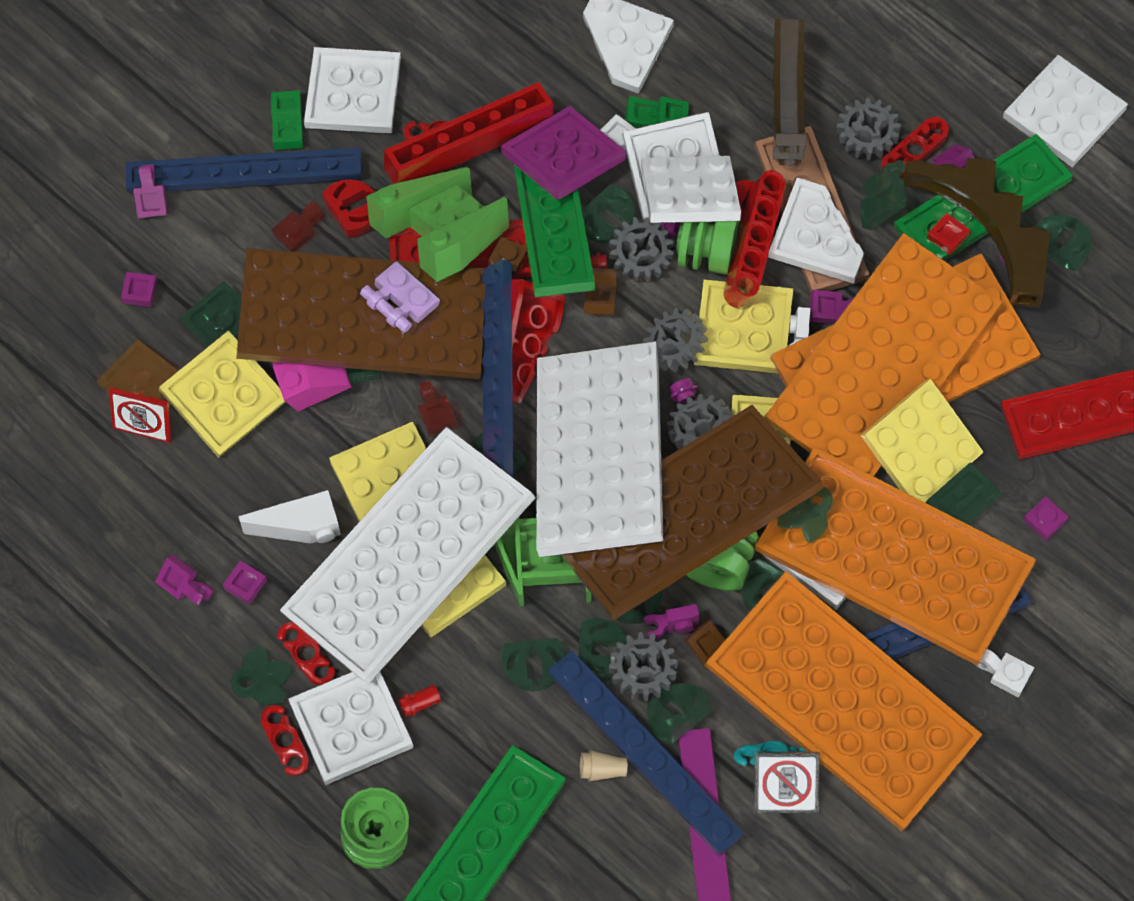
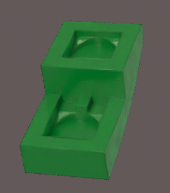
(647, 112)
(287, 120)

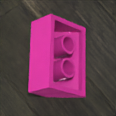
(309, 384)

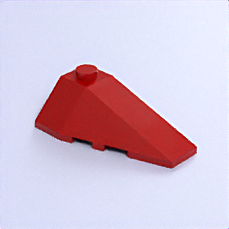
(532, 326)

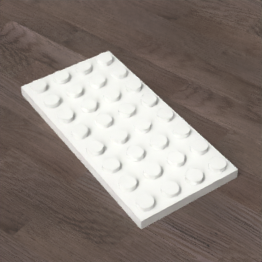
(598, 450)
(407, 555)

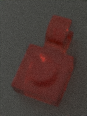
(296, 230)
(435, 411)

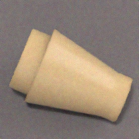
(601, 766)

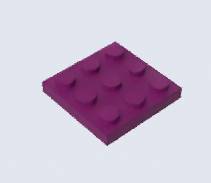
(563, 152)

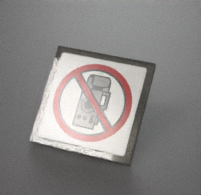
(786, 782)

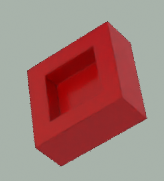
(948, 234)

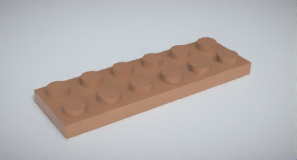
(814, 170)

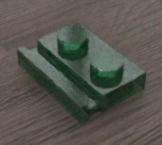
(965, 495)

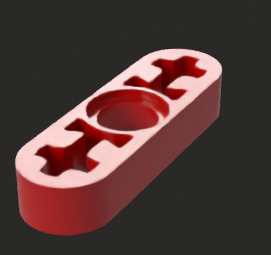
(919, 138)

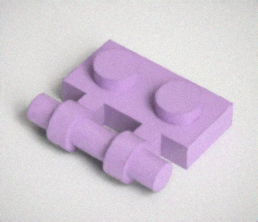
(405, 292)

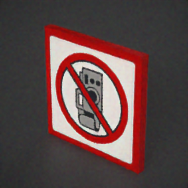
(140, 414)

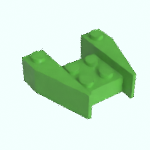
(444, 214)
(524, 566)

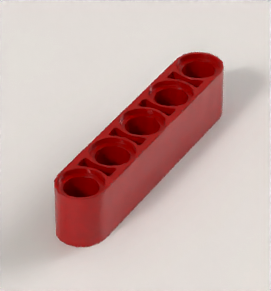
(749, 249)

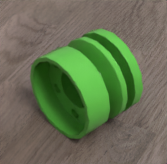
(709, 241)
(728, 568)
(378, 811)

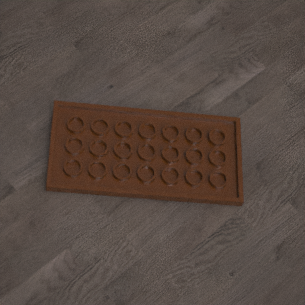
(313, 314)
(711, 500)

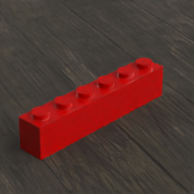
(468, 135)

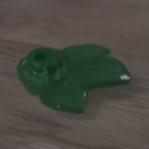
(808, 516)
(265, 675)

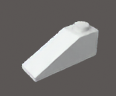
(299, 520)

